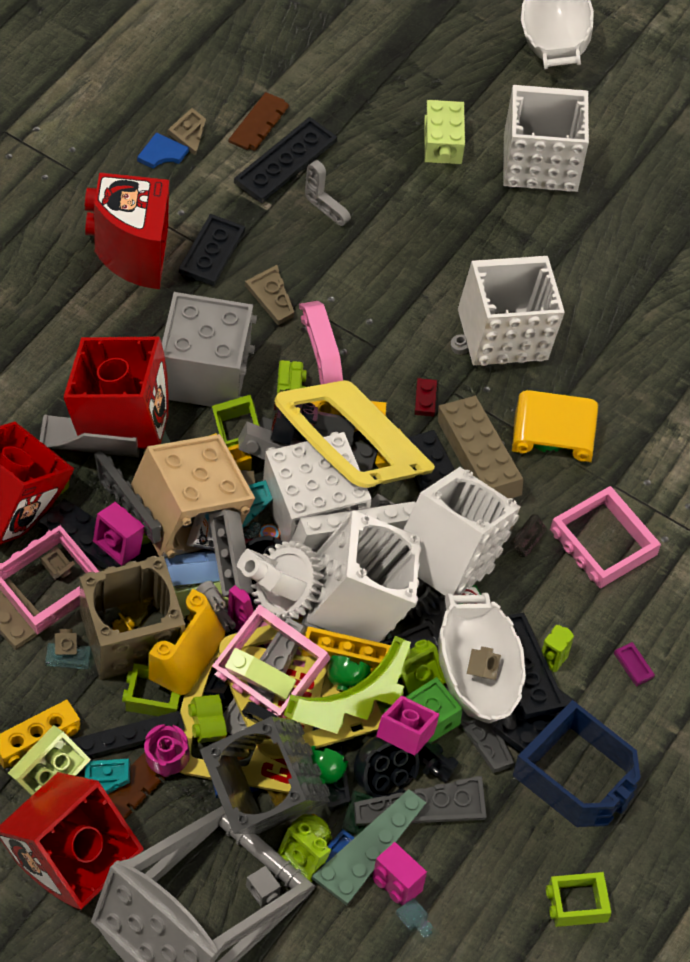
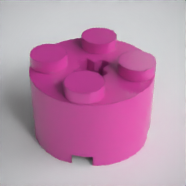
(166, 750)

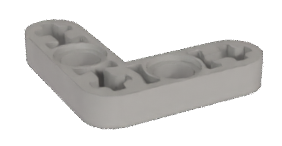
(315, 194)

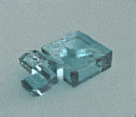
(415, 916)

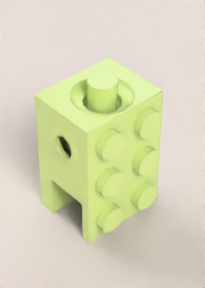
(444, 132)

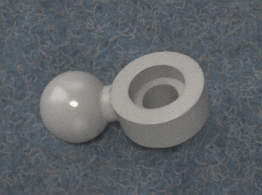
(459, 348)

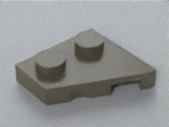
(188, 130)

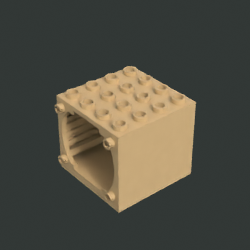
(187, 480)

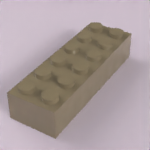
(479, 446)

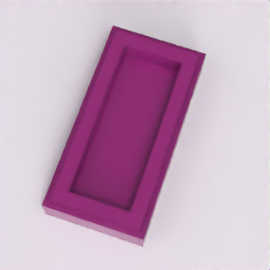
(634, 664)

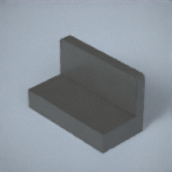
(329, 423)

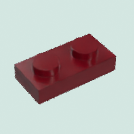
(425, 397)

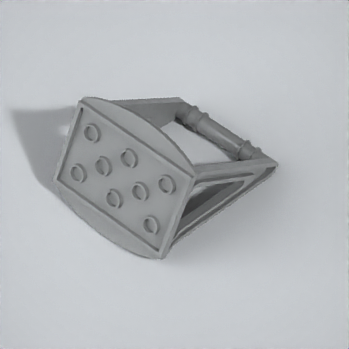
(153, 926)

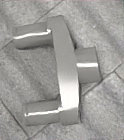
(217, 604)

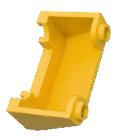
(555, 422)
(182, 664)

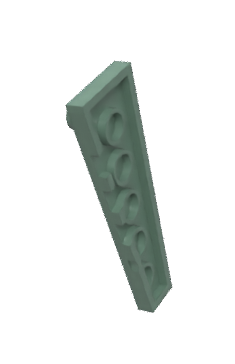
(356, 861)

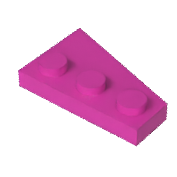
(239, 607)

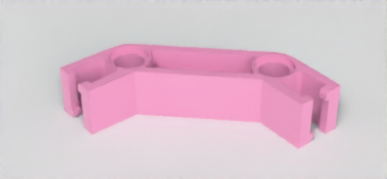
(322, 341)

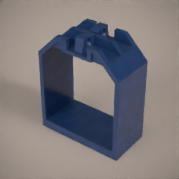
(559, 798)

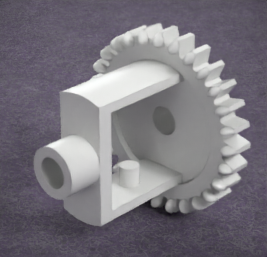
(284, 578)

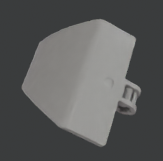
(61, 434)

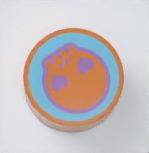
(269, 530)

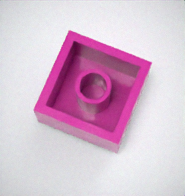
(118, 533)
(407, 725)
(399, 874)

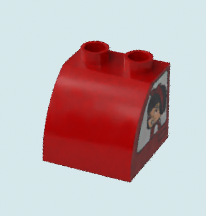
(130, 225)
(119, 388)
(29, 480)
(69, 838)

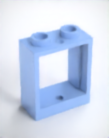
(193, 568)

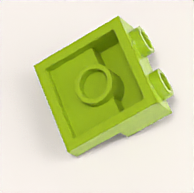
(421, 666)
(304, 849)

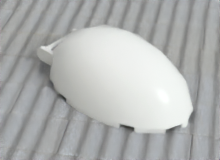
(557, 29)
(468, 628)

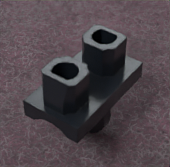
(435, 762)

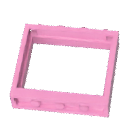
(626, 517)
(29, 554)
(259, 615)

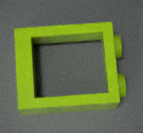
(233, 409)
(146, 706)
(582, 917)

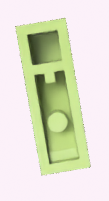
(259, 673)

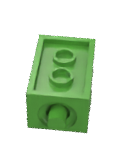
(437, 698)

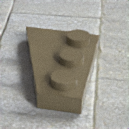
(271, 294)

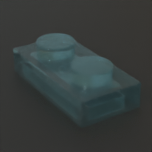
(79, 660)

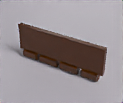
(259, 122)
(141, 779)

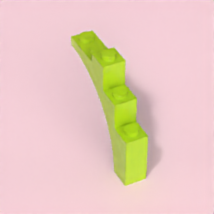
(357, 701)

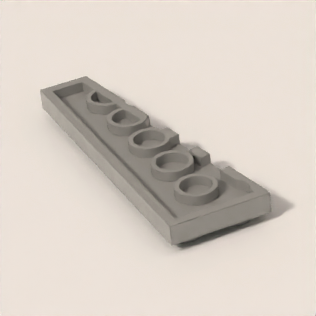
(278, 655)

